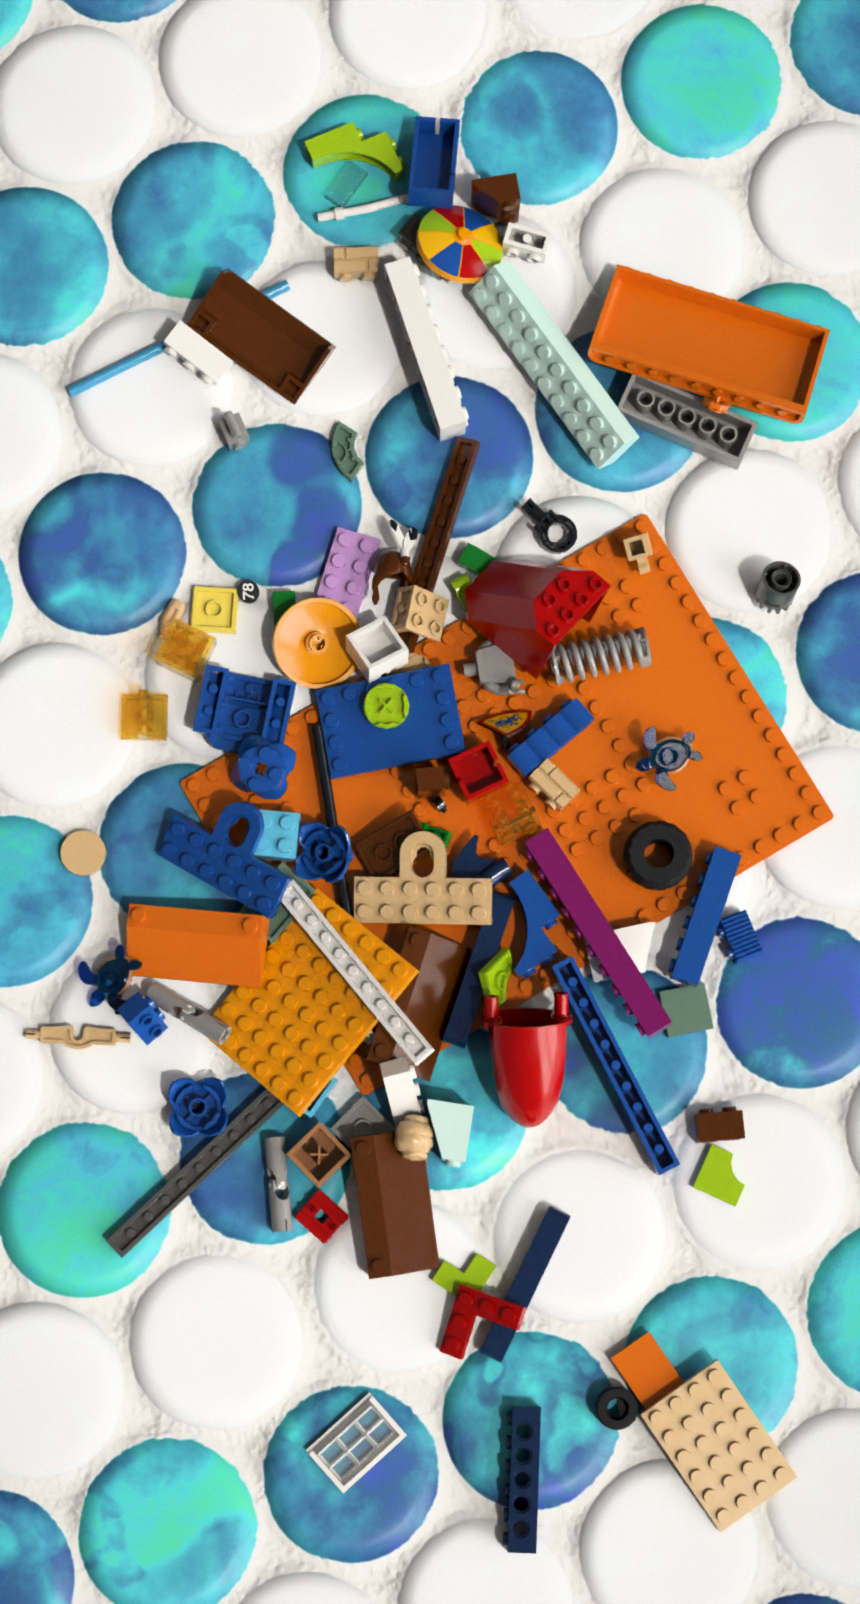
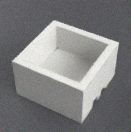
(376, 649)

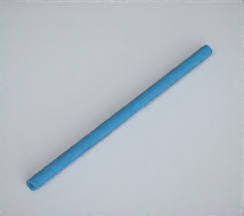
(147, 353)

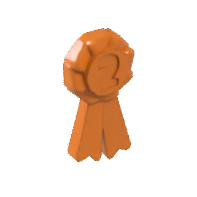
(716, 405)

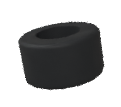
(630, 1412)

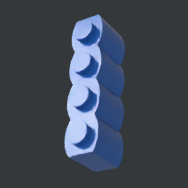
(550, 738)

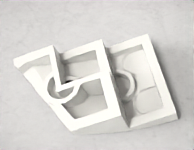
(636, 941)

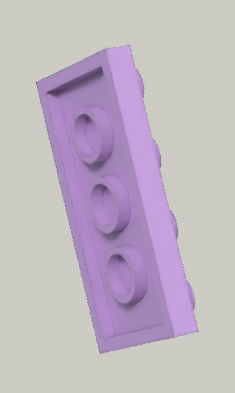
(348, 569)

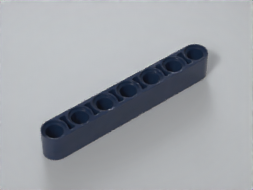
(471, 989)
(527, 1278)

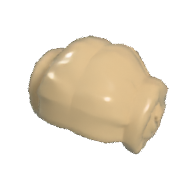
(414, 1137)

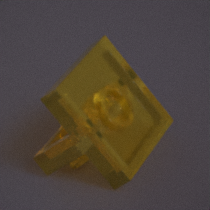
(144, 716)

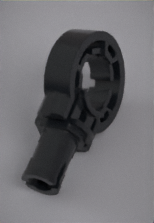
(552, 519)

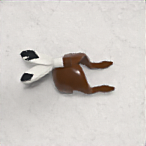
(395, 564)

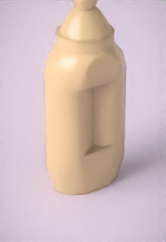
(173, 611)

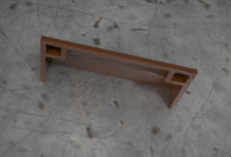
(260, 336)
(427, 998)
(393, 1207)

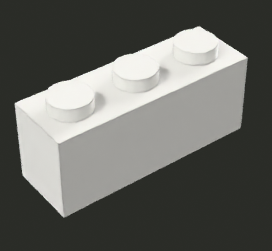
(197, 353)
(400, 1089)

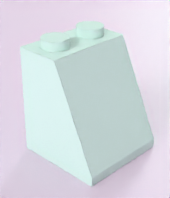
(451, 1129)

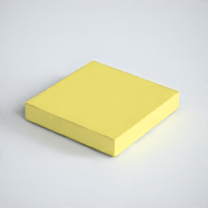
(214, 609)

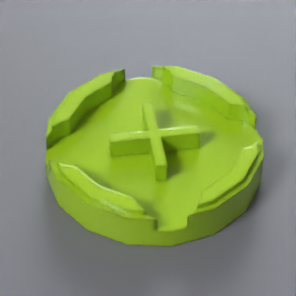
(386, 706)

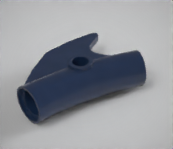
(470, 865)

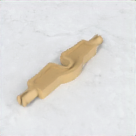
(90, 1037)

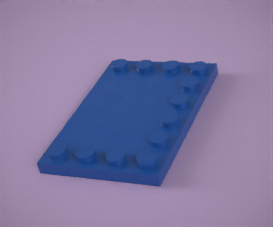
(427, 733)

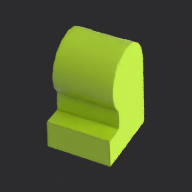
(458, 586)

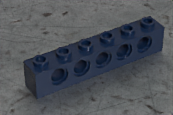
(528, 1540)

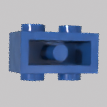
(142, 1018)

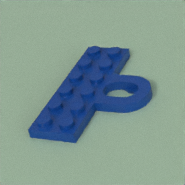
(222, 863)

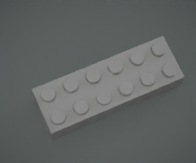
(686, 421)

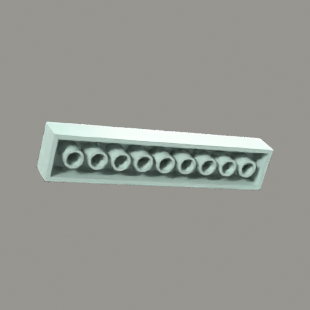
(553, 364)

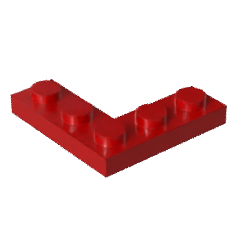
(472, 1303)

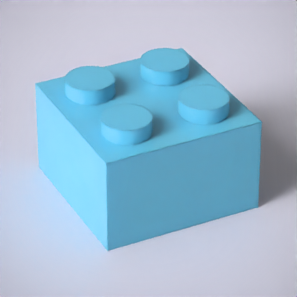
(279, 836)

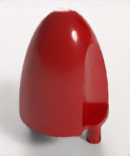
(528, 1057)

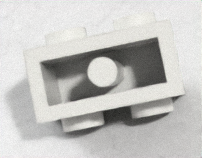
(526, 243)

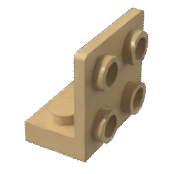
(419, 612)

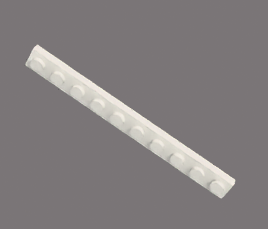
(356, 974)

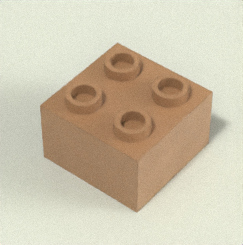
(319, 1155)

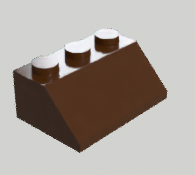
(496, 198)

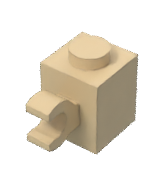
(639, 548)

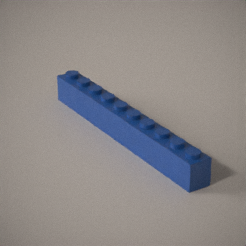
(615, 1066)

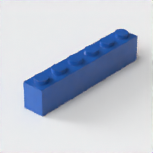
(705, 916)

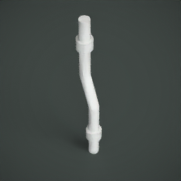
(340, 213)

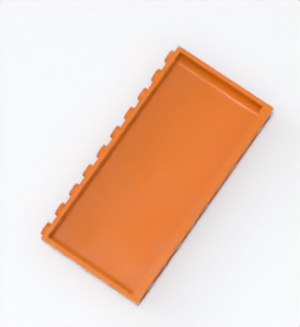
(708, 344)

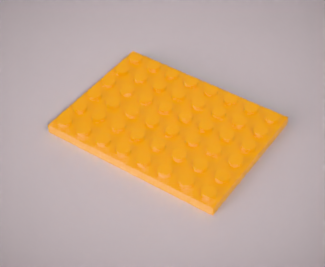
(306, 1013)

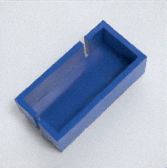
(433, 163)

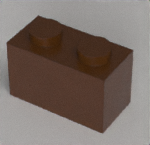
(431, 782)
(719, 1125)

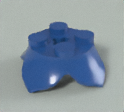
(279, 761)
(315, 840)
(184, 1094)

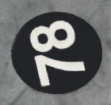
(248, 591)

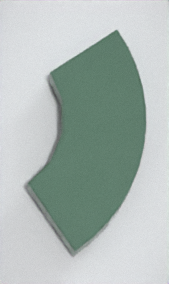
(344, 452)

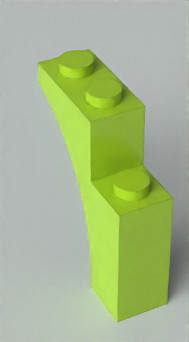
(349, 144)

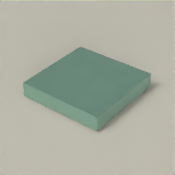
(687, 1010)

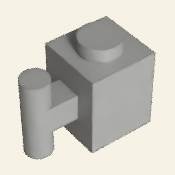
(234, 431)

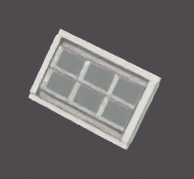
(356, 1442)

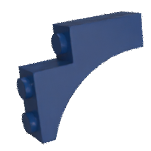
(538, 914)

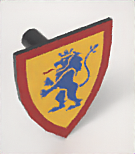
(507, 724)

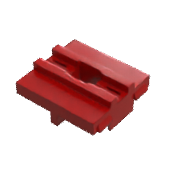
(308, 1220)

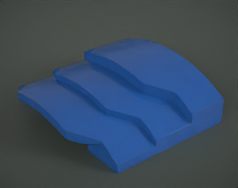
(242, 706)

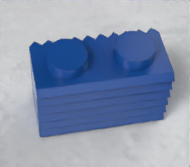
(739, 937)

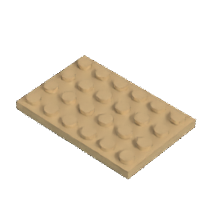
(718, 1445)

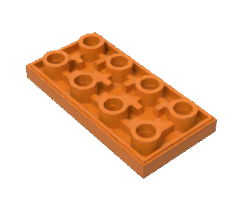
(646, 1370)

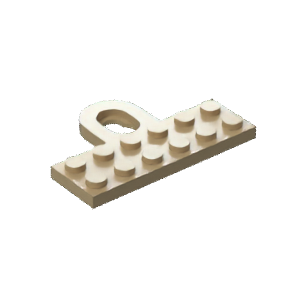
(423, 899)

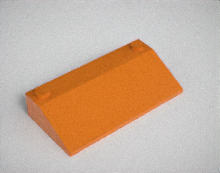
(197, 945)

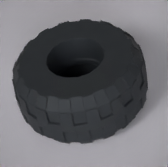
(657, 833)

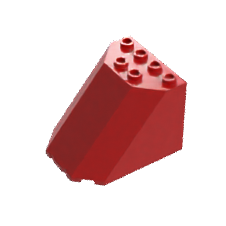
(531, 607)

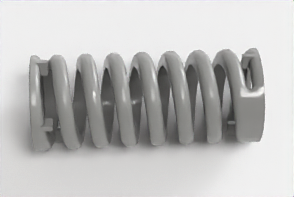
(636, 637)

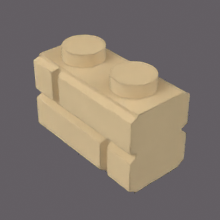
(356, 263)
(553, 785)

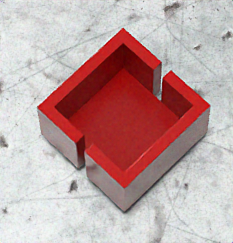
(477, 772)

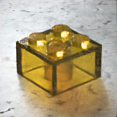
(185, 650)

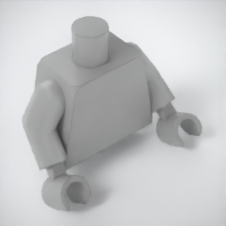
(494, 670)

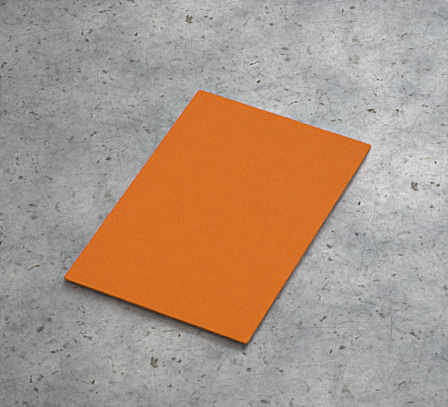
(740, 796)

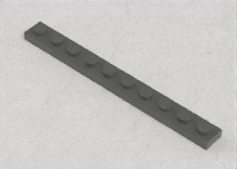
(194, 1173)

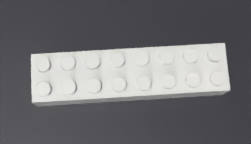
(425, 348)

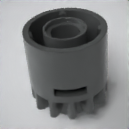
(778, 586)

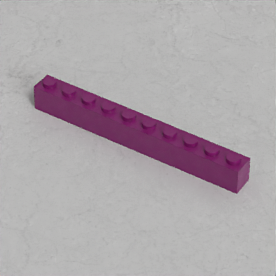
(598, 934)

